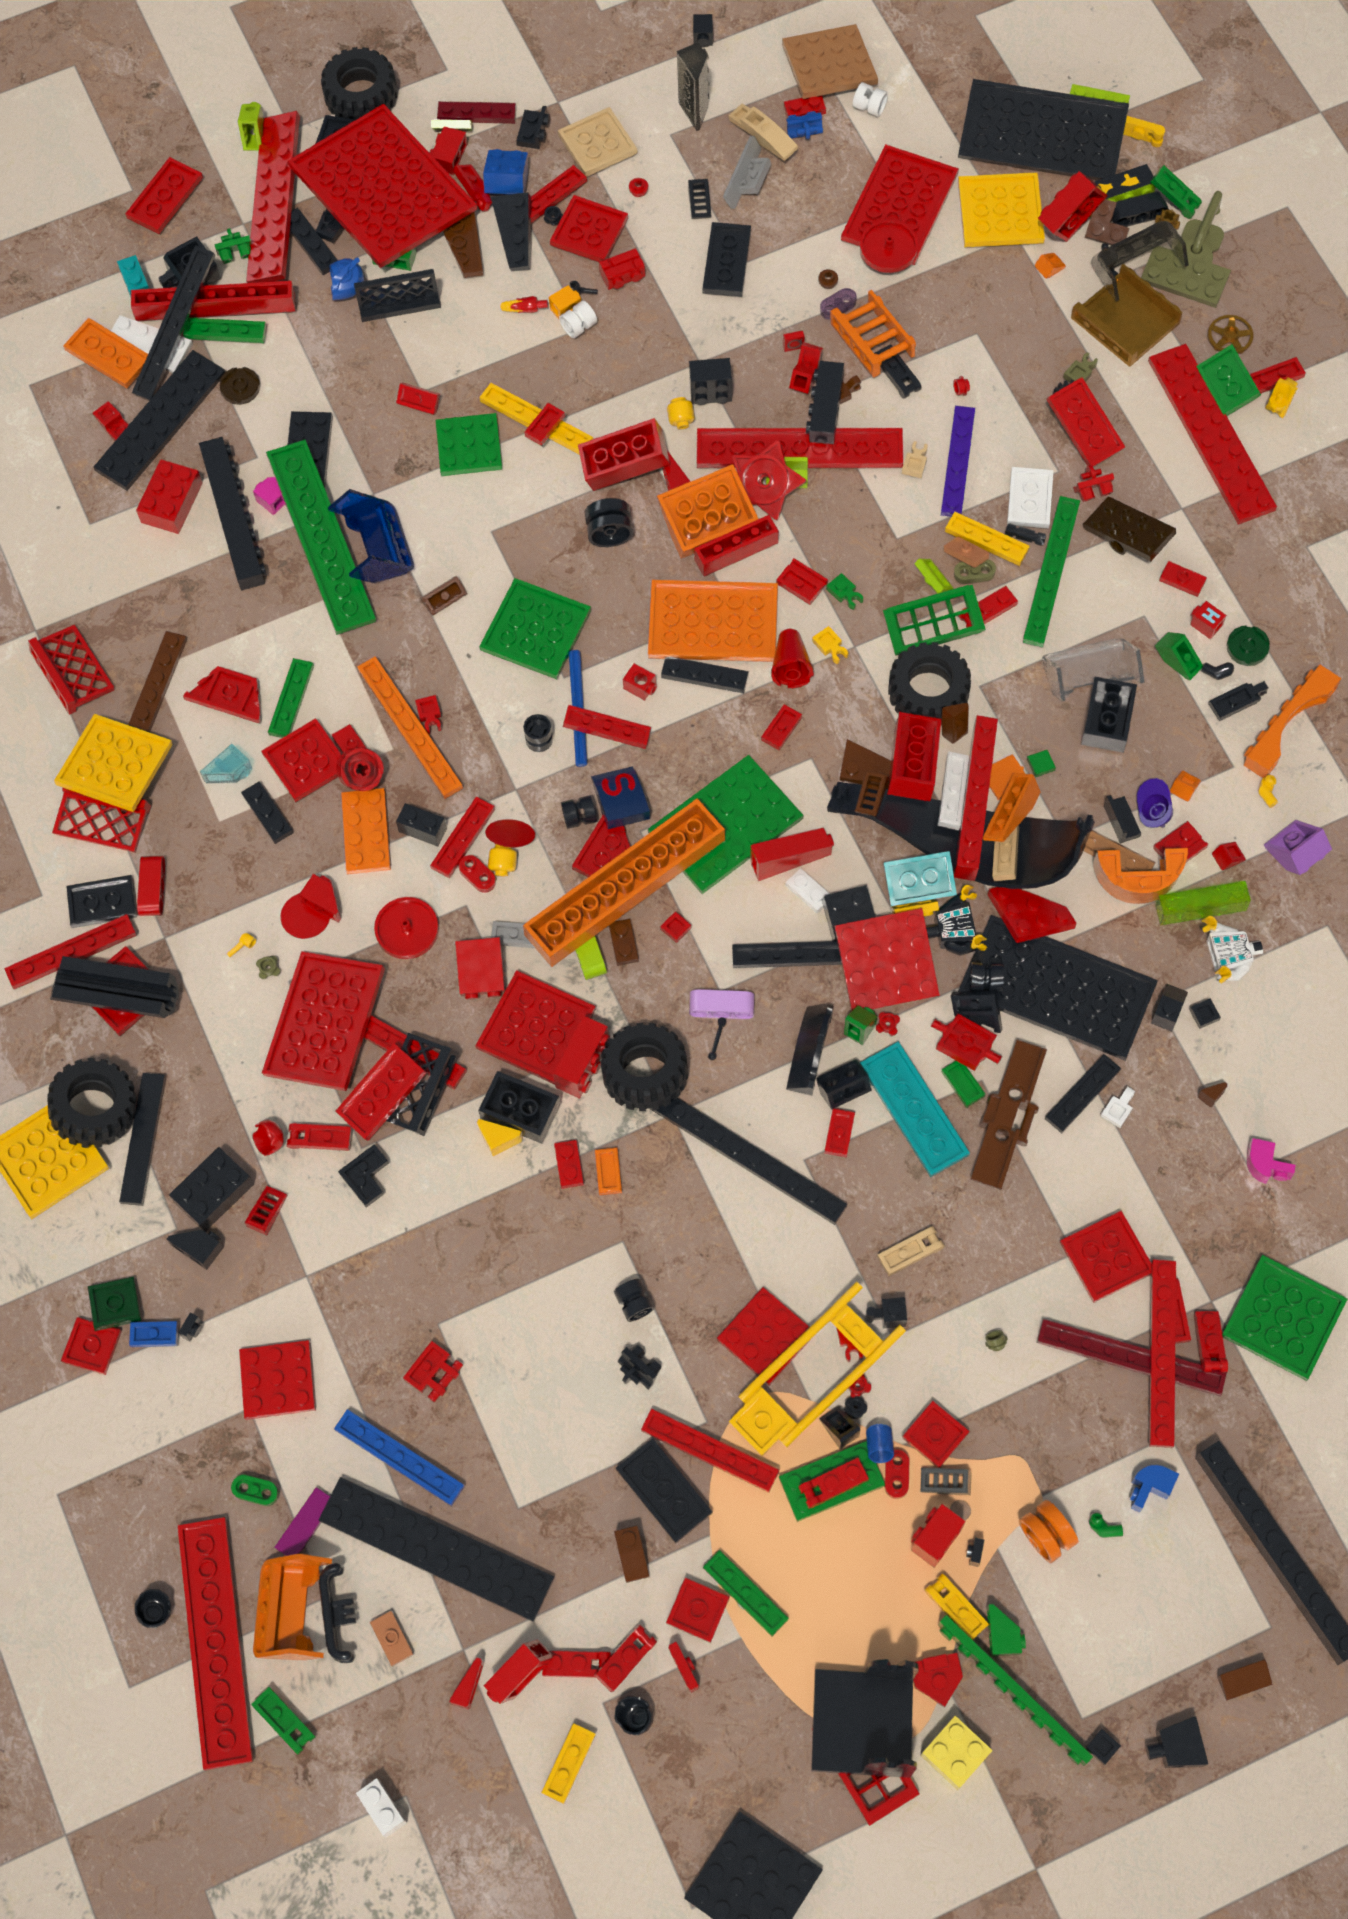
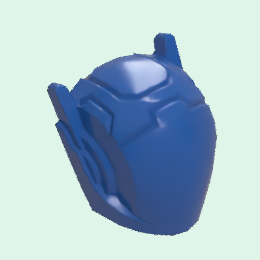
(343, 276)

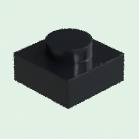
(1205, 1013)
(191, 1327)
(974, 1552)
(1103, 1747)

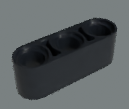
(1139, 209)

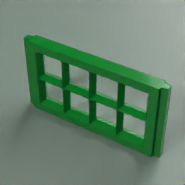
(972, 609)

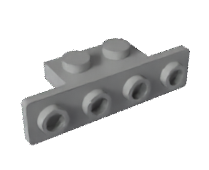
(748, 173)

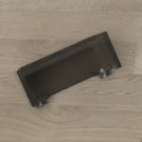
(1133, 247)

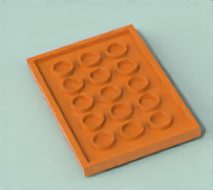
(713, 620)

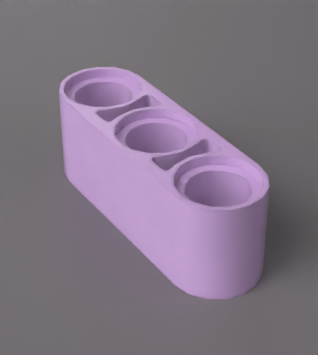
(721, 1004)

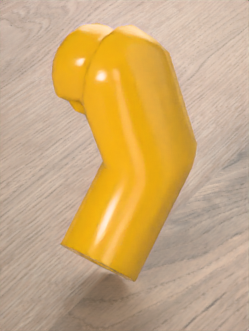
(1265, 790)

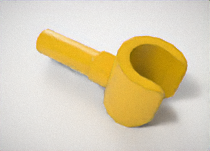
(245, 939)

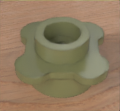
(268, 961)

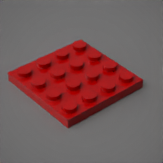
(887, 960)
(533, 1025)

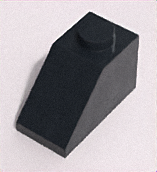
(1169, 1007)
(197, 1246)

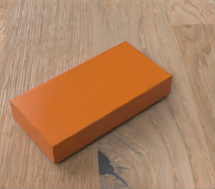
(608, 1171)

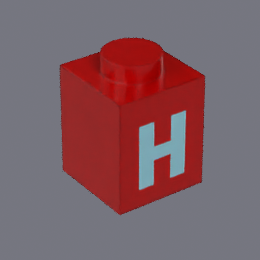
(1207, 619)

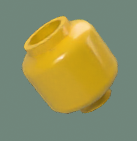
(680, 412)
(502, 860)

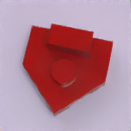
(938, 1677)

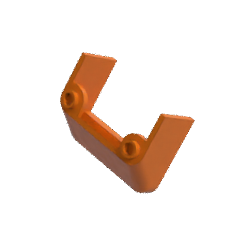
(283, 1605)

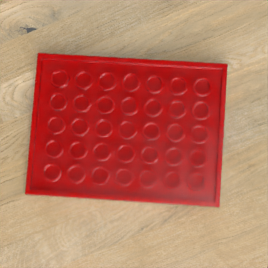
(382, 185)

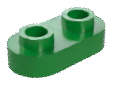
(255, 1490)

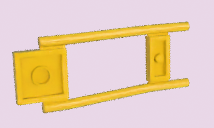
(764, 1420)

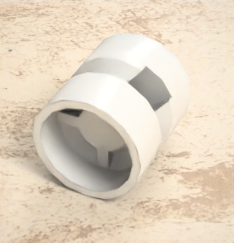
(870, 99)
(578, 319)

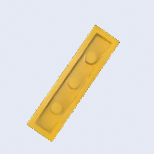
(987, 538)

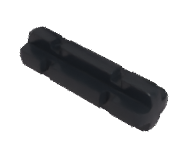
(1025, 534)

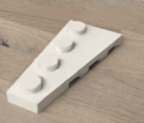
(143, 336)

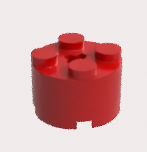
(370, 774)

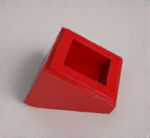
(1228, 855)

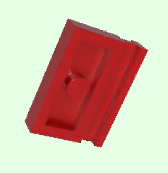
(802, 581)
(1183, 837)

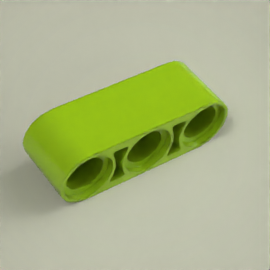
(591, 959)

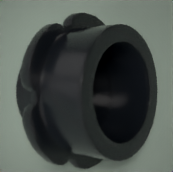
(550, 212)
(851, 1411)

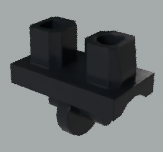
(636, 1369)

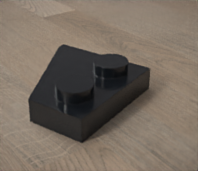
(978, 1007)

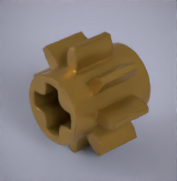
(1170, 216)

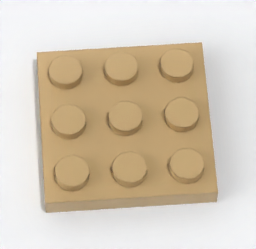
(597, 141)

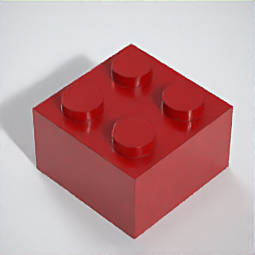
(938, 1535)

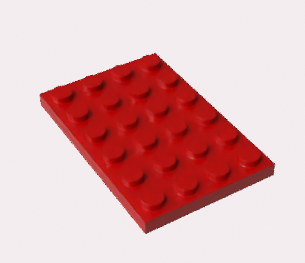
(903, 190)
(323, 1021)

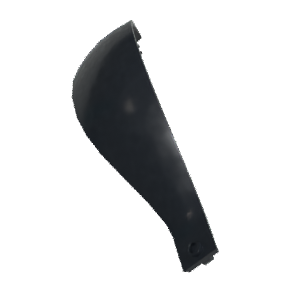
(1045, 846)

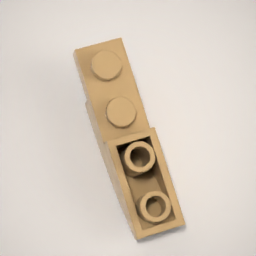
(765, 131)

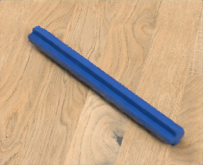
(577, 701)

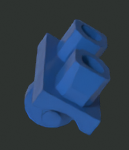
(804, 125)

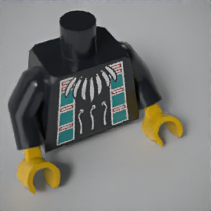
(956, 926)

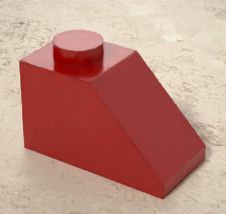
(320, 896)

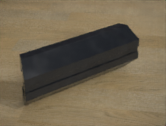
(115, 987)

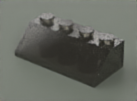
(693, 83)

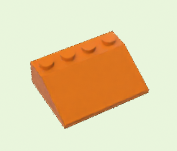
(706, 509)

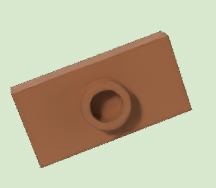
(966, 552)
(391, 1638)

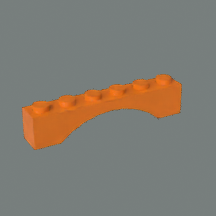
(1317, 690)

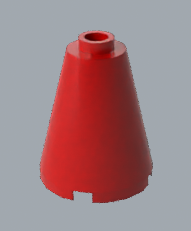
(791, 661)

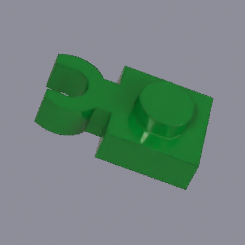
(844, 589)

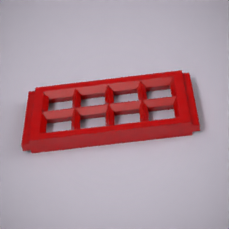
(887, 1805)

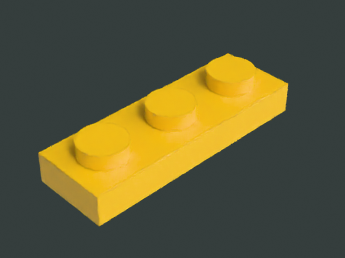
(568, 1763)

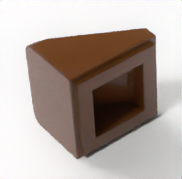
(1211, 1094)

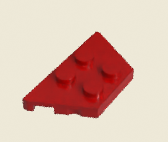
(228, 693)

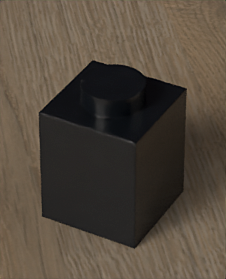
(703, 29)

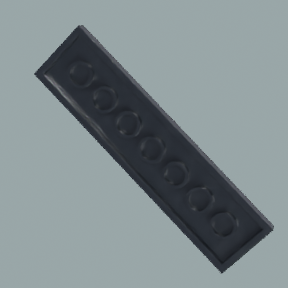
(159, 420)

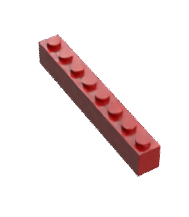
(218, 300)
(975, 798)

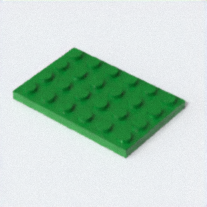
(750, 812)

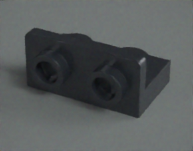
(532, 128)

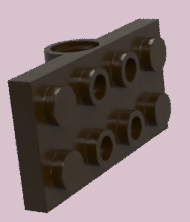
(1129, 529)

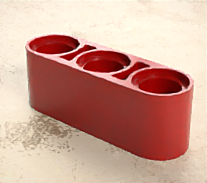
(151, 886)

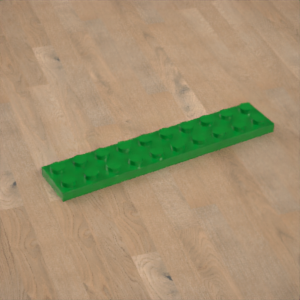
(320, 537)

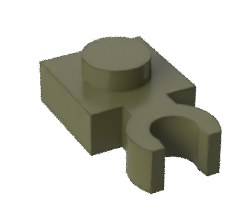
(1081, 369)

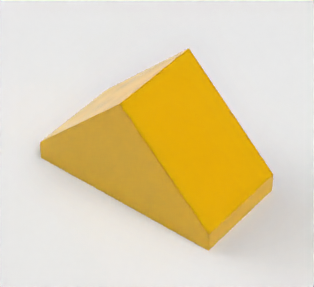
(498, 1137)

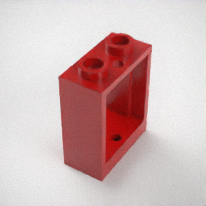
(518, 1671)

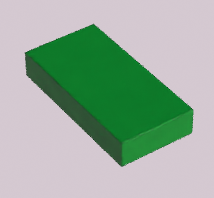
(963, 1083)

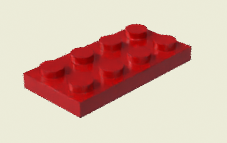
(164, 195)
(1085, 422)
(381, 1091)

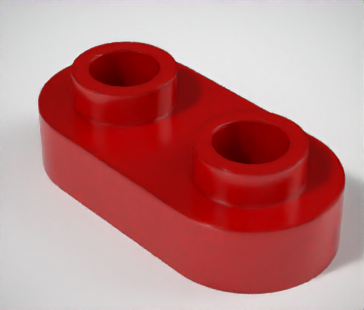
(476, 872)
(897, 1473)

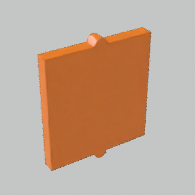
(1002, 773)

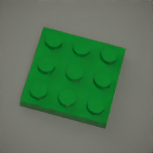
(468, 444)

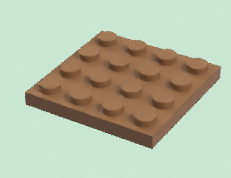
(829, 61)

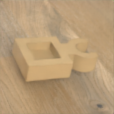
(915, 461)

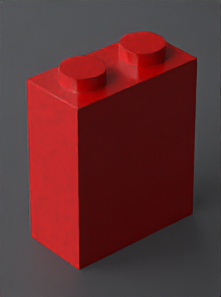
(480, 968)

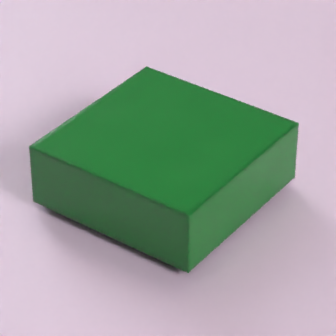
(1041, 763)

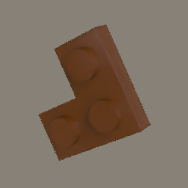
(1100, 224)

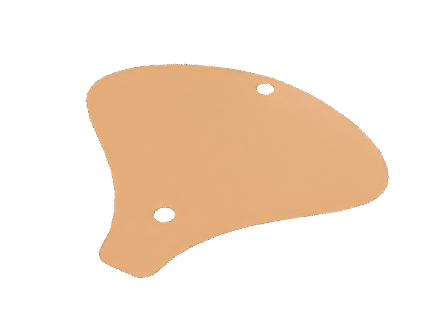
(851, 1570)

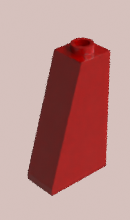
(789, 852)

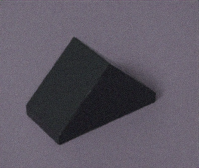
(840, 1427)

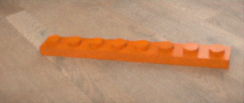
(410, 727)

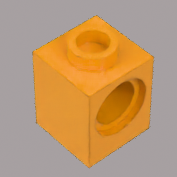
(563, 301)

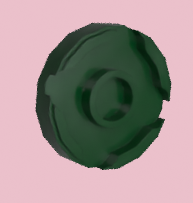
(1248, 645)

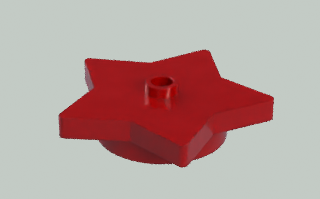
(770, 464)

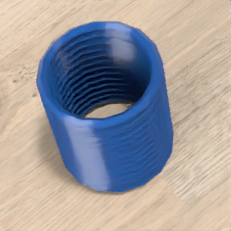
(880, 1443)

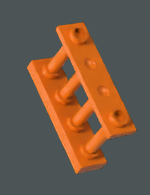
(861, 347)

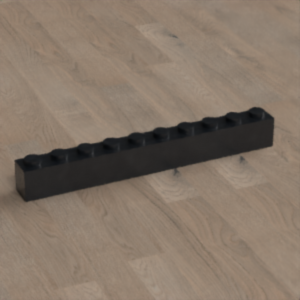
(1276, 1550)

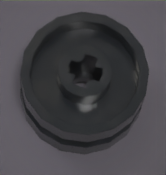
(608, 522)

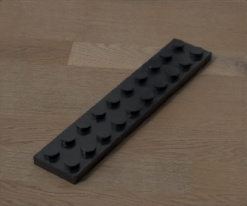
(437, 1549)

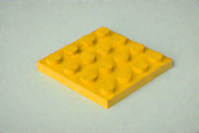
(1000, 209)
(113, 762)
(43, 1165)

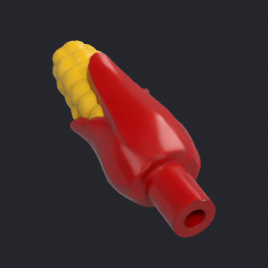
(524, 304)

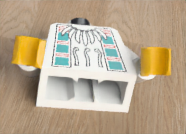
(1229, 950)

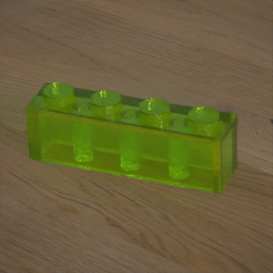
(1202, 903)

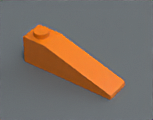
(1013, 807)

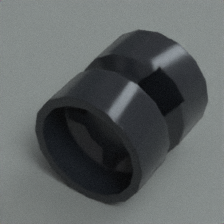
(538, 733)
(571, 815)
(986, 976)
(634, 1301)

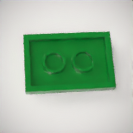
(1228, 380)

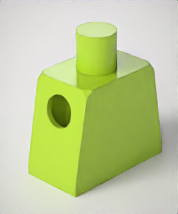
(251, 118)

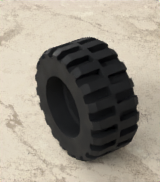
(357, 66)
(933, 660)
(638, 1043)
(85, 1077)

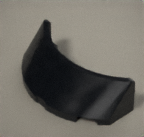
(809, 1049)

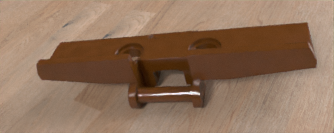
(1001, 1112)

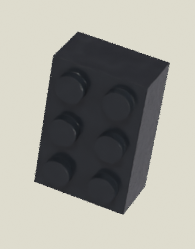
(1109, 714)
(519, 1106)
(211, 1189)

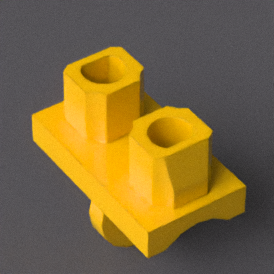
(1282, 396)

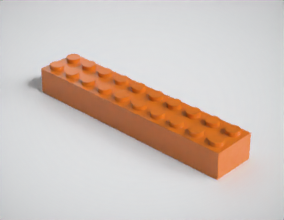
(624, 882)

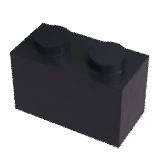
(421, 824)

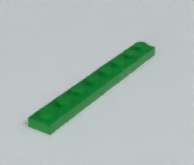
(1051, 571)
(1022, 1699)

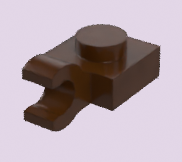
(847, 388)

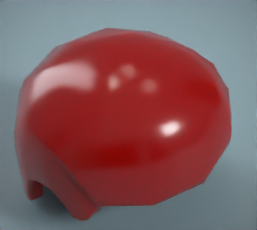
(268, 1137)

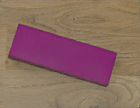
(303, 1525)

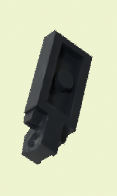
(1237, 699)

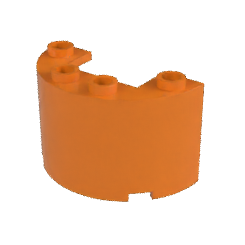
(1138, 886)

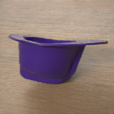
(1154, 803)

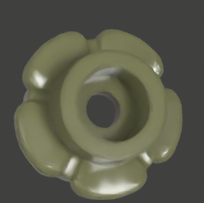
(996, 1340)

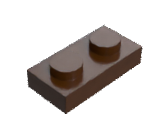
(623, 942)

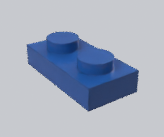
(153, 1334)

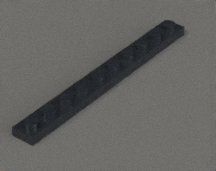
(753, 1160)

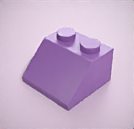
(1299, 846)

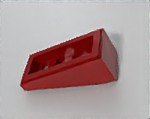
(270, 1219)
(467, 1687)

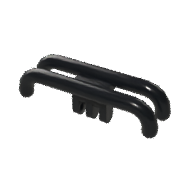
(334, 1613)

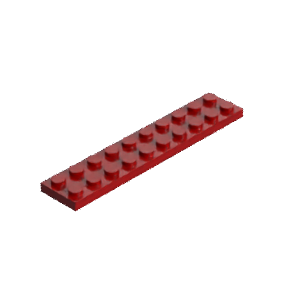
(273, 199)
(1212, 434)
(850, 449)
(215, 1644)

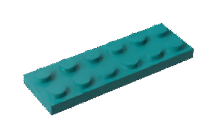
(914, 1109)

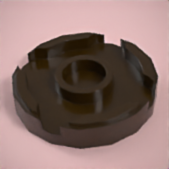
(239, 385)

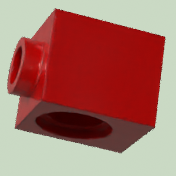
(638, 674)

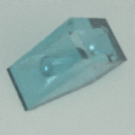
(227, 767)

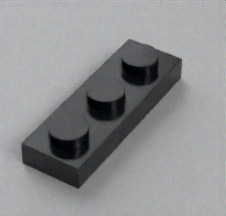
(267, 812)

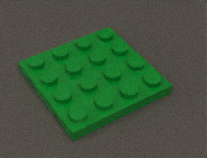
(535, 628)
(1284, 1317)

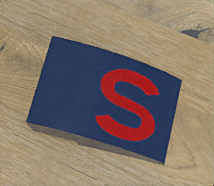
(620, 797)

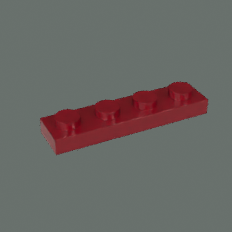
(477, 112)

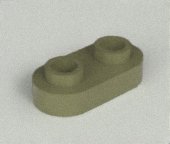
(974, 574)

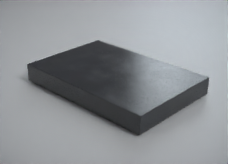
(101, 901)

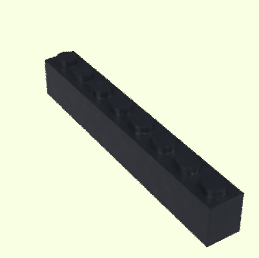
(232, 514)

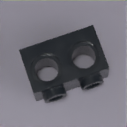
(843, 1084)

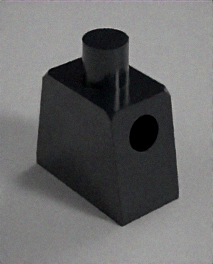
(1179, 1745)

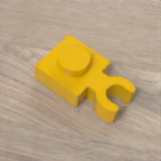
(829, 642)

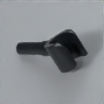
(576, 286)

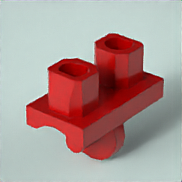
(1085, 489)

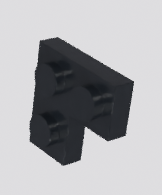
(359, 1175)

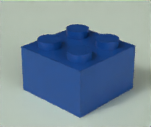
(505, 172)

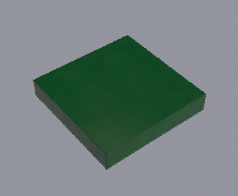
(114, 1303)

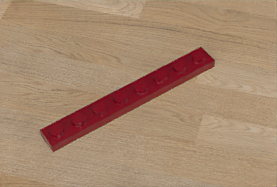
(1126, 1356)

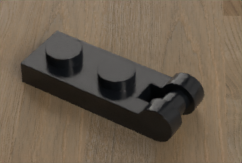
(899, 373)

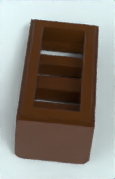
(868, 778)

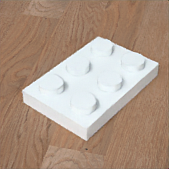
(1030, 497)

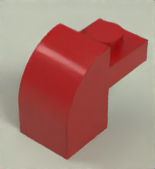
(803, 373)

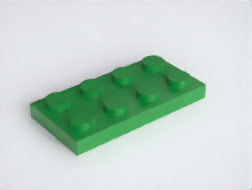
(793, 1479)

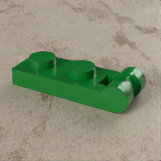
(1176, 191)
(282, 1720)

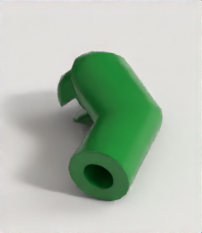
(1103, 1529)

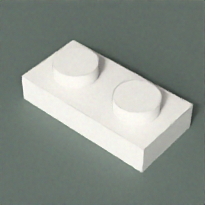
(807, 890)

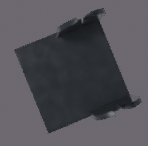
(864, 1720)

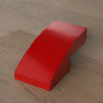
(110, 420)

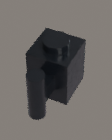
(891, 1312)

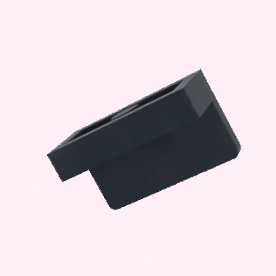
(1121, 819)

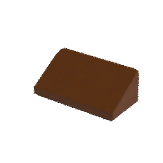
(443, 595)
(955, 722)
(1245, 1679)

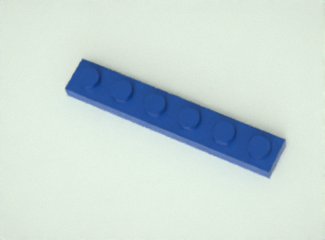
(399, 1457)

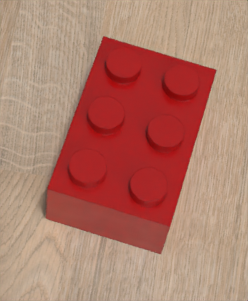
(1072, 206)
(169, 496)
(581, 1057)

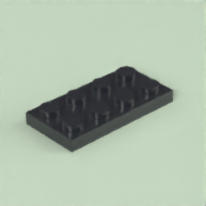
(726, 259)
(316, 430)
(664, 1491)

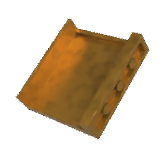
(1133, 322)

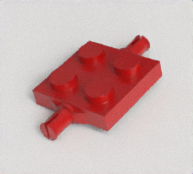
(966, 1042)

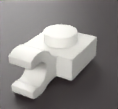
(1118, 1109)

